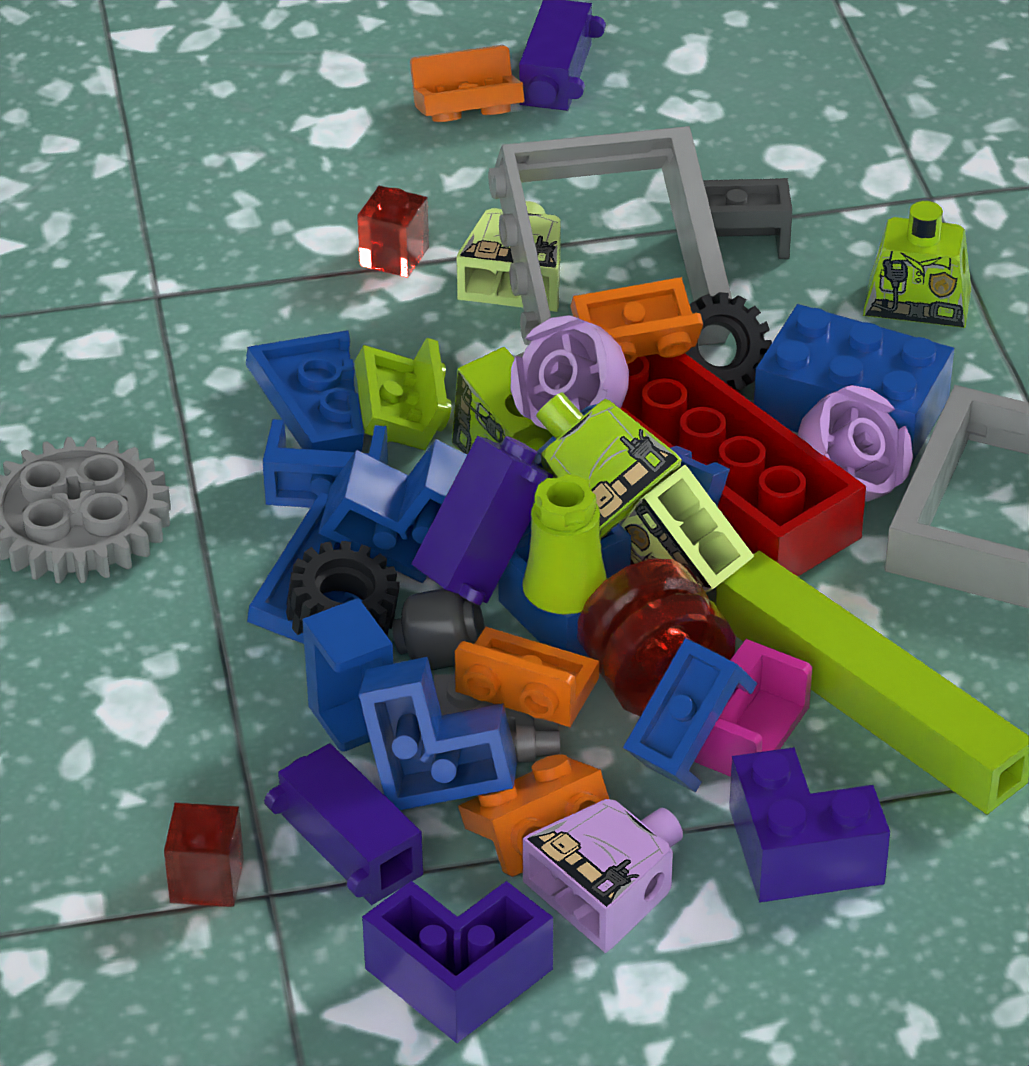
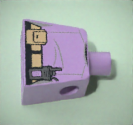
(603, 867)

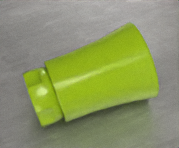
(564, 546)

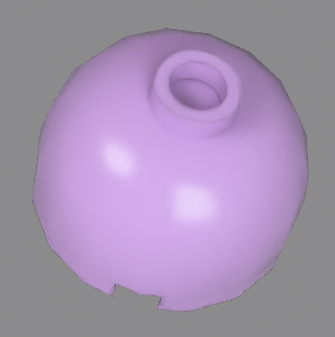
(569, 359)
(860, 438)

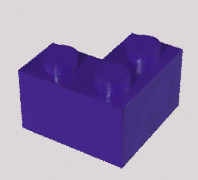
(801, 839)
(462, 965)

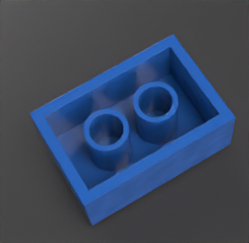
(827, 352)

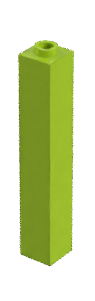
(879, 683)

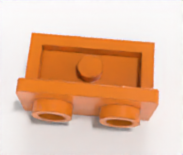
(465, 81)
(643, 317)
(525, 675)
(539, 798)

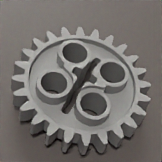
(80, 509)

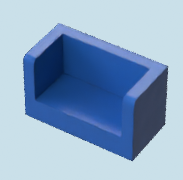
(299, 475)
(337, 652)
(685, 711)

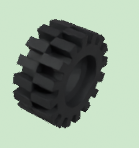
(746, 331)
(344, 572)

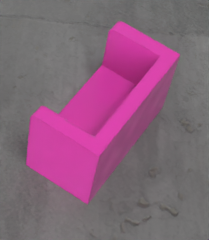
(762, 718)

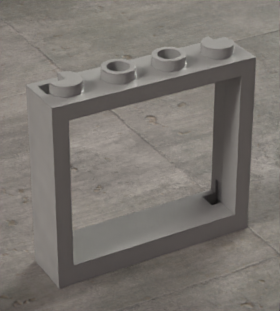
(607, 154)
(948, 556)

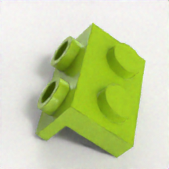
(403, 394)

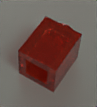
(393, 231)
(204, 854)

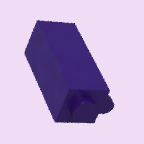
(558, 53)
(482, 518)
(349, 823)

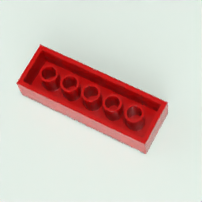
(778, 487)

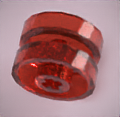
(641, 621)

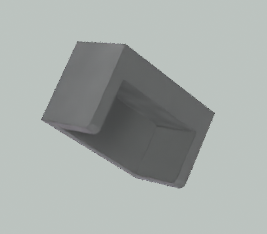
(752, 209)

